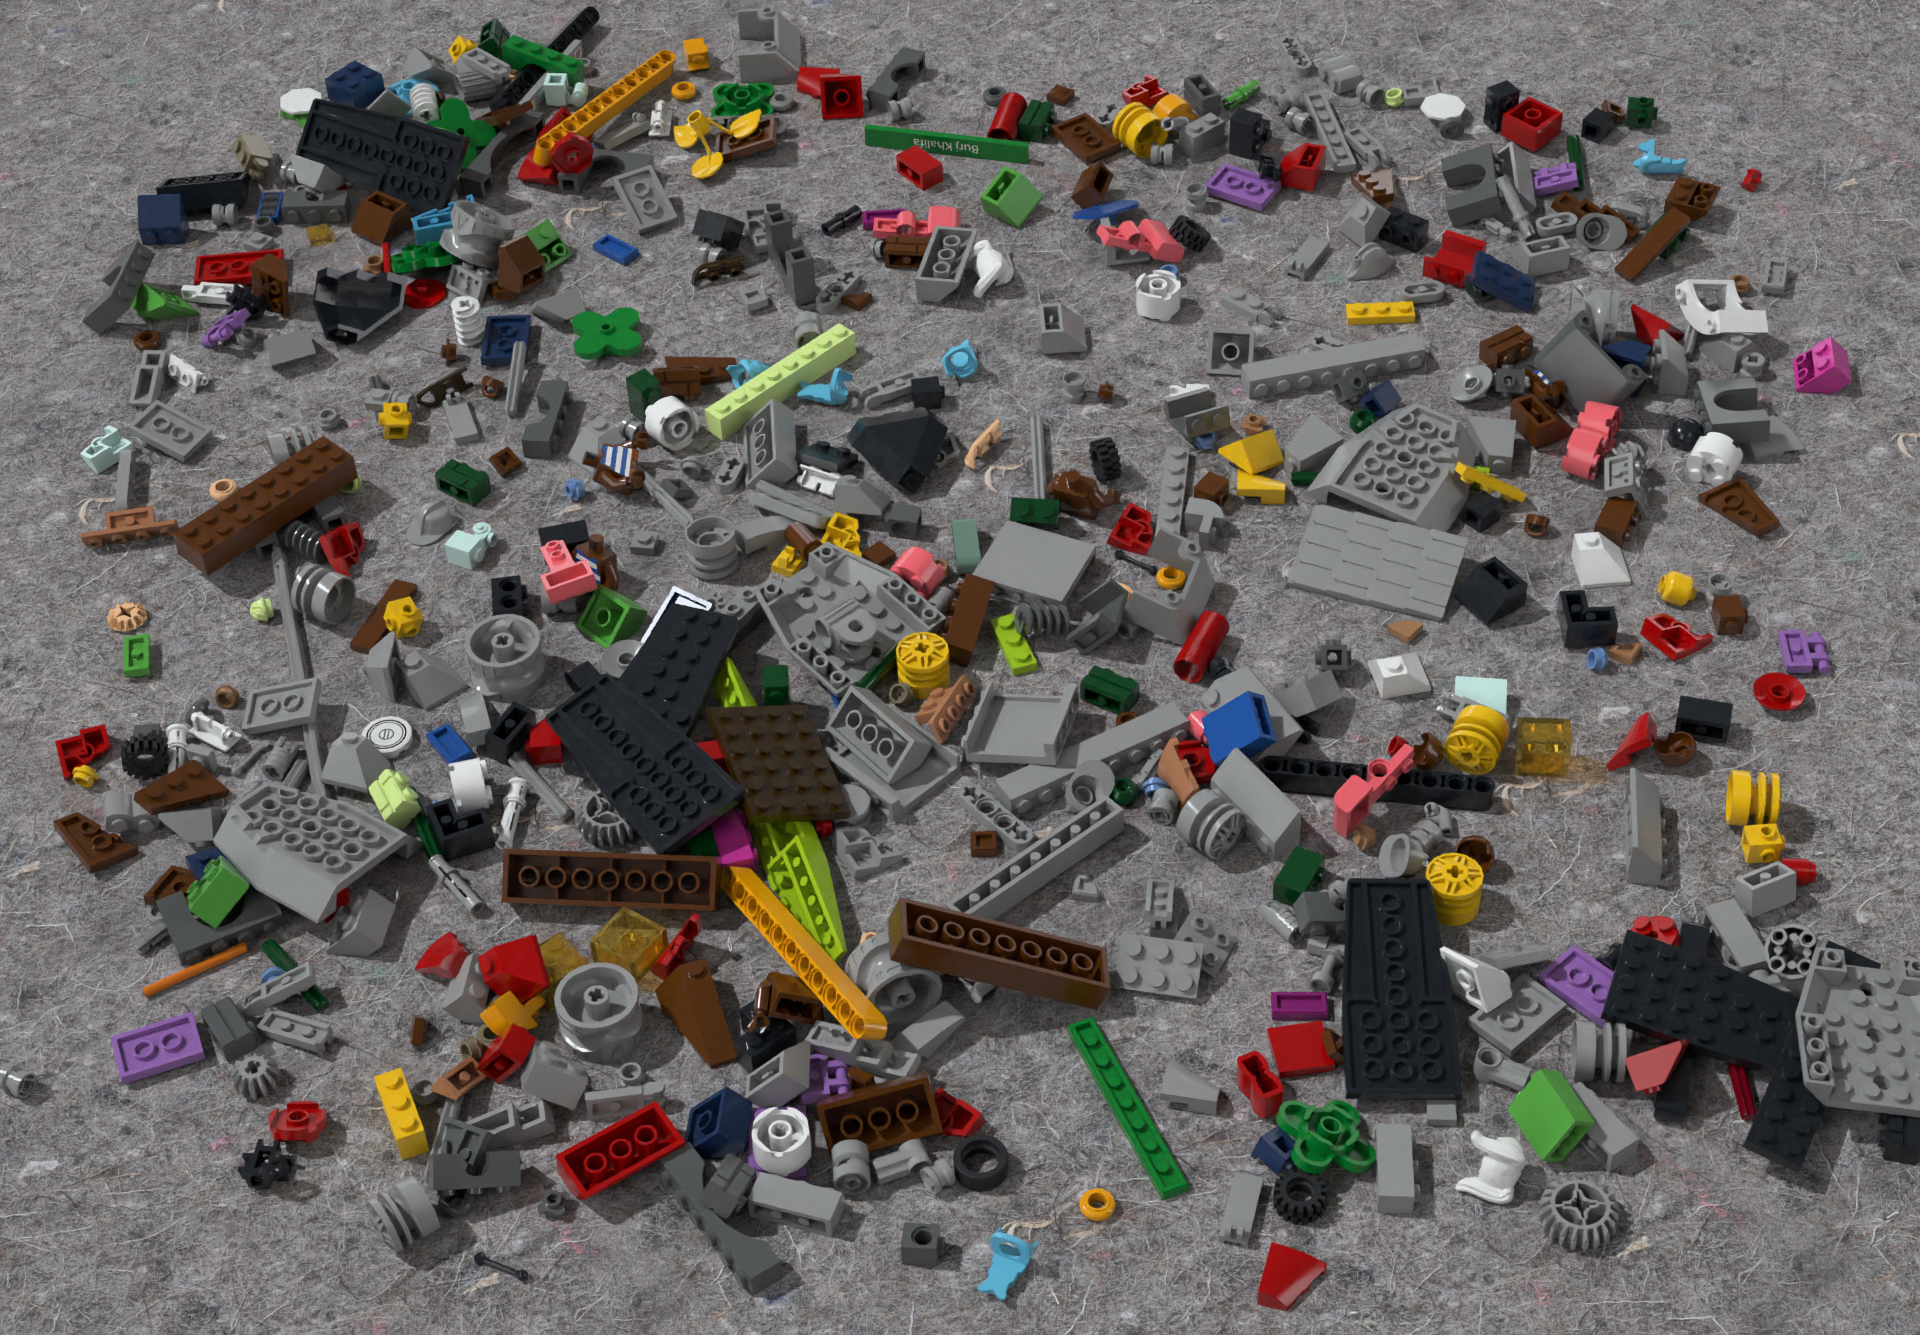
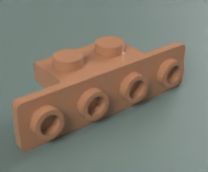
(129, 524)
(946, 707)

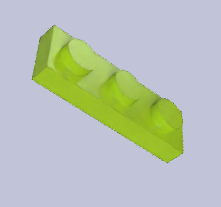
(1013, 645)

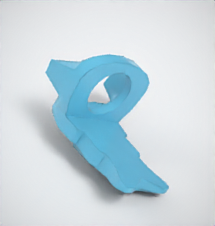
(1655, 164)
(964, 361)
(752, 367)
(830, 394)
(1006, 1263)

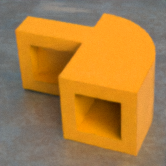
(695, 54)
(1174, 106)
(509, 1010)

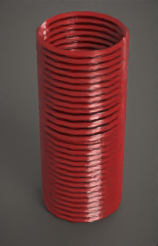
(1007, 117)
(1201, 646)

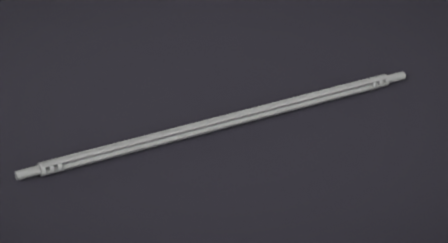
(298, 665)

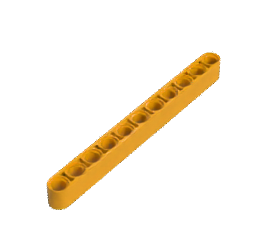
(608, 103)
(803, 954)

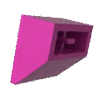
(1822, 368)

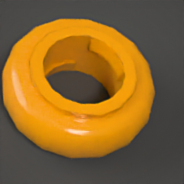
(683, 91)
(1170, 584)
(1097, 1214)

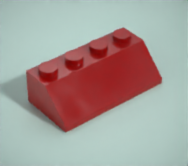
(618, 1151)

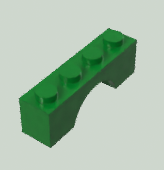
(520, 52)

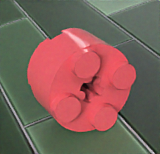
(1601, 419)
(1584, 453)
(919, 571)

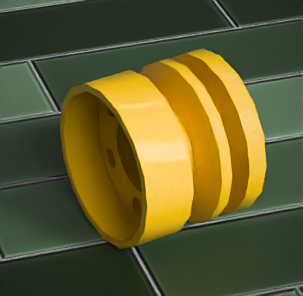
(1138, 129)
(923, 663)
(1476, 739)
(1754, 799)
(1455, 888)

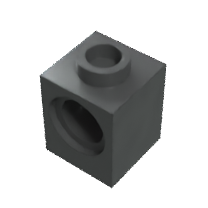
(904, 521)
(916, 1234)

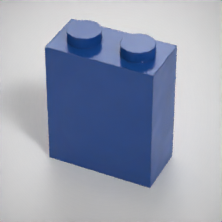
(1241, 725)

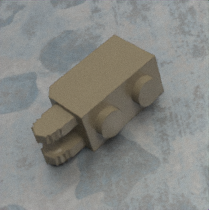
(252, 155)

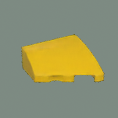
(1269, 490)
(843, 532)

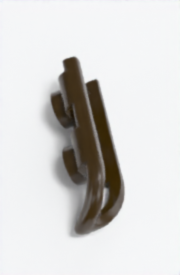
(714, 271)
(439, 389)

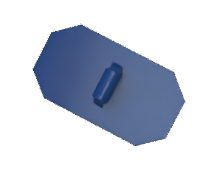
(1105, 210)

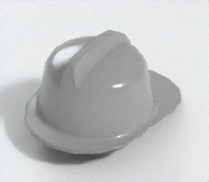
(1601, 231)
(432, 523)
(1089, 784)
(1401, 856)

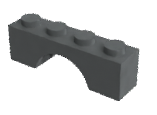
(906, 65)
(543, 436)

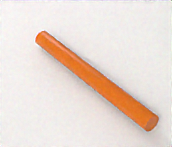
(194, 970)

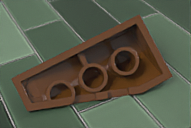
(694, 1007)

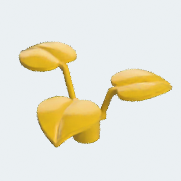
(698, 125)

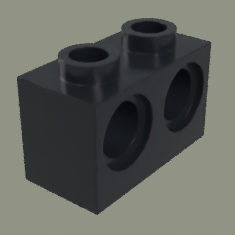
(509, 596)

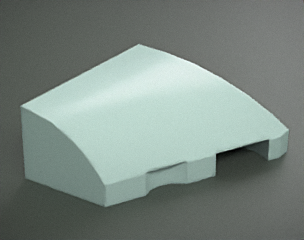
(106, 450)
(1485, 691)

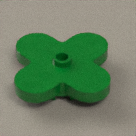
(741, 100)
(456, 119)
(421, 257)
(607, 334)
(1325, 1136)

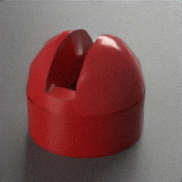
(1395, 744)

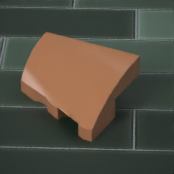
(1177, 773)

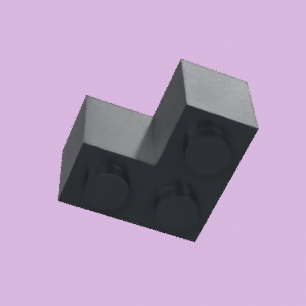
(1248, 133)
(718, 229)
(1584, 624)
(459, 833)
(756, 1049)

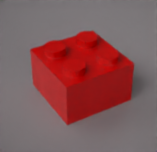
(1531, 124)

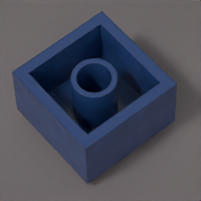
(354, 85)

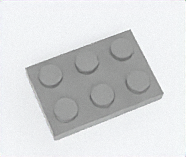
(644, 199)
(170, 430)
(281, 706)
(1159, 966)
(1520, 1017)

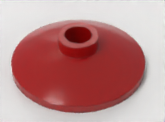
(1779, 691)

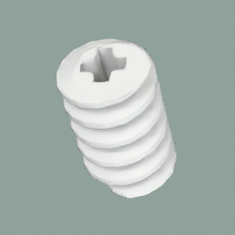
(424, 103)
(467, 321)

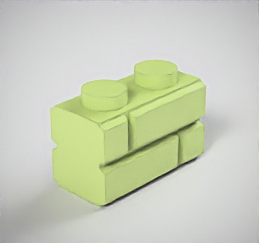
(395, 798)

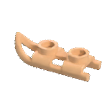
(980, 447)

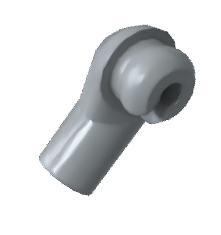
(1440, 816)

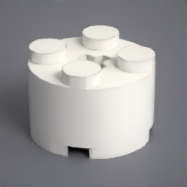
(1158, 295)
(671, 423)
(1713, 459)
(469, 785)
(781, 1140)

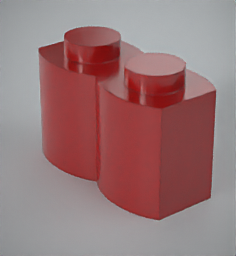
(1259, 1084)

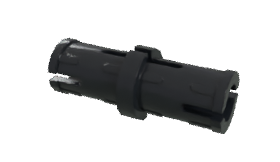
(841, 220)

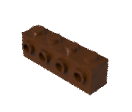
(967, 617)

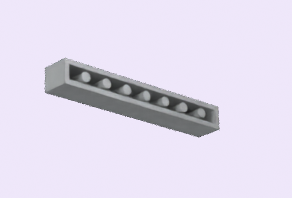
(1324, 365)
(1115, 747)
(1042, 861)

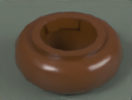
(147, 340)

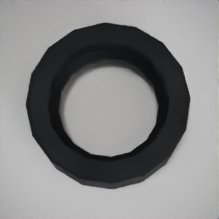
(975, 1145)

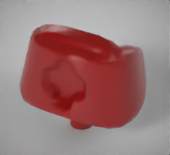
(1751, 180)

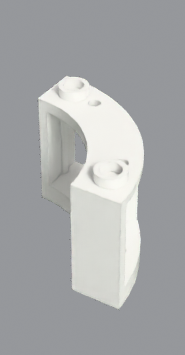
(1730, 317)

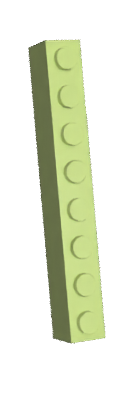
(781, 380)

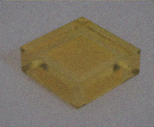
(319, 235)

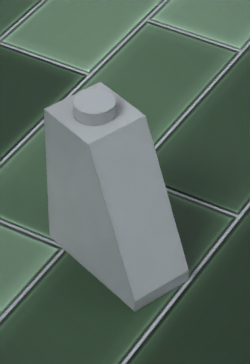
(1494, 442)
(1311, 446)

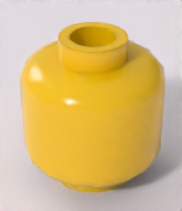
(1677, 588)

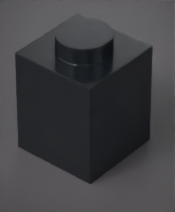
(1597, 125)
(927, 392)
(1482, 511)

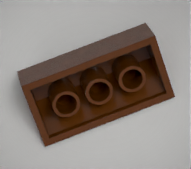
(881, 1113)

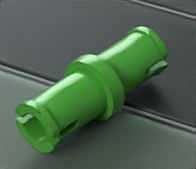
(1241, 94)

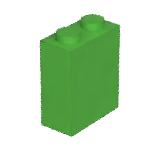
(1550, 1115)

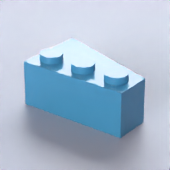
(431, 224)

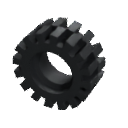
(1189, 233)
(1105, 459)
(143, 746)
(1296, 1209)

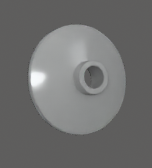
(1471, 383)
(619, 656)

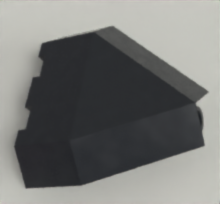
(356, 302)
(901, 444)

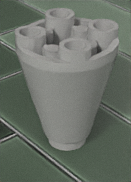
(1783, 957)

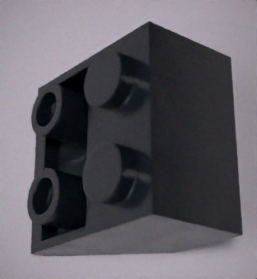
(1492, 591)

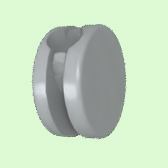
(860, 807)

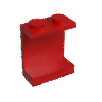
(1454, 259)

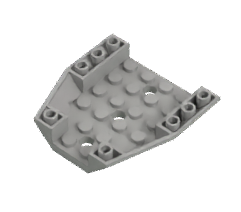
(1419, 491)
(830, 578)
(305, 846)
(1834, 1026)

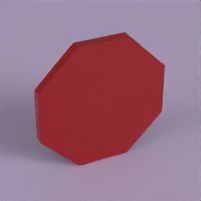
(424, 293)

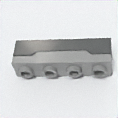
(747, 610)

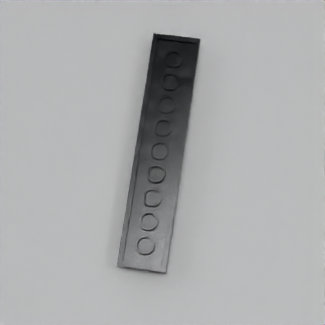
(1788, 1109)

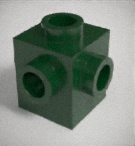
(1640, 112)

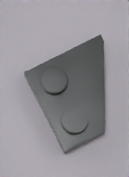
(466, 1140)

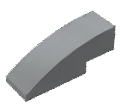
(149, 377)
(762, 532)
(474, 719)
(516, 1125)

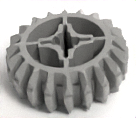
(600, 822)
(1579, 1213)

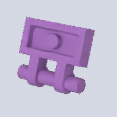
(1555, 179)
(224, 327)
(1796, 653)
(819, 1084)

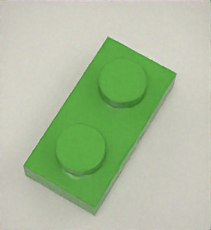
(137, 655)

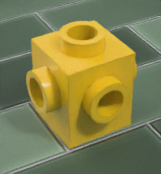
(461, 46)
(395, 420)
(403, 617)
(1762, 843)

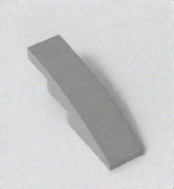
(926, 1033)
(868, 1055)

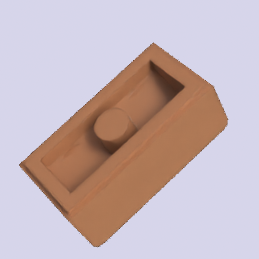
(459, 1080)

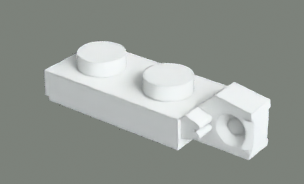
(207, 293)

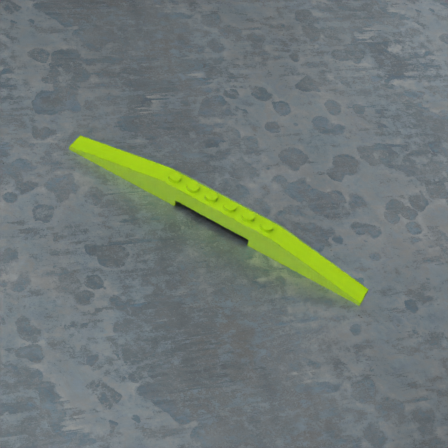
(791, 850)

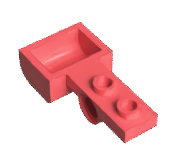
(908, 226)
(1148, 237)
(564, 576)
(1357, 796)

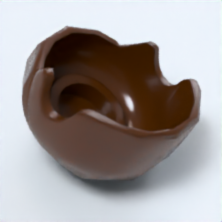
(1675, 749)
(1428, 754)
(1477, 849)

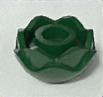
(1361, 420)
(1124, 792)

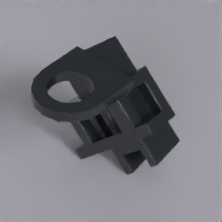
(257, 306)
(271, 1169)

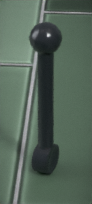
(1119, 554)
(480, 1259)

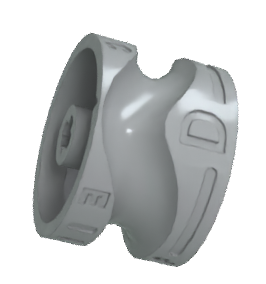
(476, 233)
(1602, 308)
(505, 658)
(894, 988)
(599, 1012)

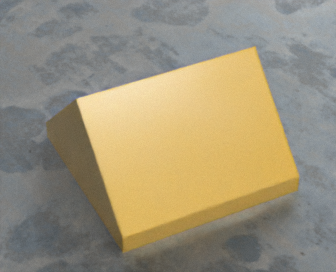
(1254, 452)

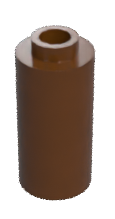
(802, 539)

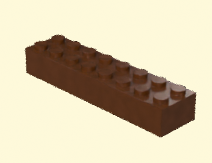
(265, 505)
(611, 879)
(998, 953)

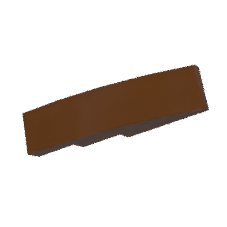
(1568, 203)

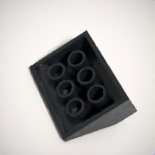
(206, 190)

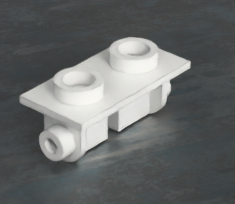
(660, 120)
(185, 374)
(814, 476)
(213, 732)

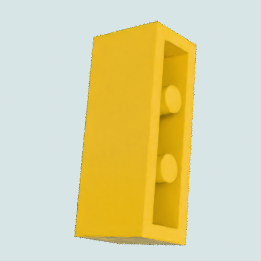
(401, 1113)

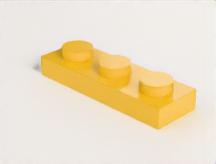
(1380, 313)
(1489, 483)

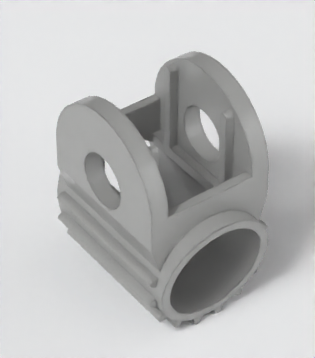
(473, 84)
(844, 624)

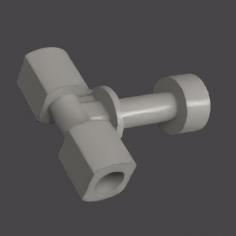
(1332, 955)

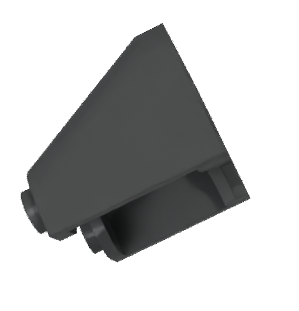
(1585, 367)

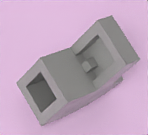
(1204, 518)

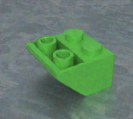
(1010, 197)
(549, 244)
(216, 891)

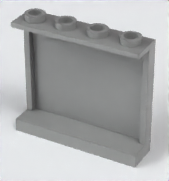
(1034, 565)
(1020, 727)
(898, 798)

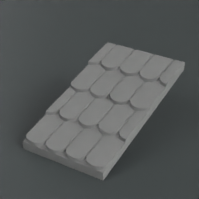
(1377, 562)

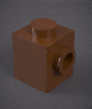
(1213, 488)
(1728, 615)

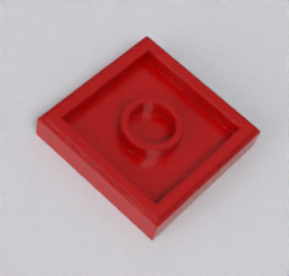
(1299, 1049)

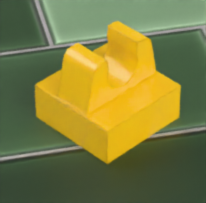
(788, 562)

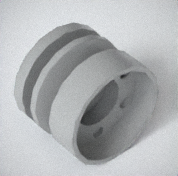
(282, 449)
(711, 547)
(323, 594)
(1211, 824)
(1598, 1051)
(406, 1212)

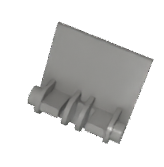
(1216, 941)

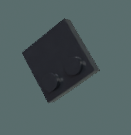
(827, 457)

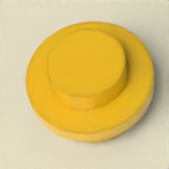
(84, 776)

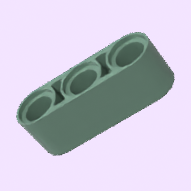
(965, 545)

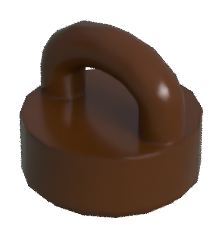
(494, 383)
(1538, 521)

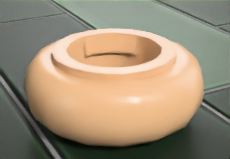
(228, 485)

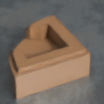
(1405, 630)
(1626, 653)

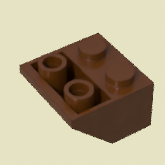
(1691, 197)
(381, 218)
(520, 265)
(271, 280)
(1538, 421)

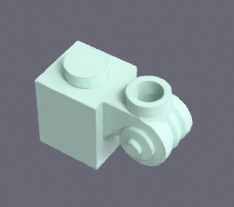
(559, 92)
(469, 549)

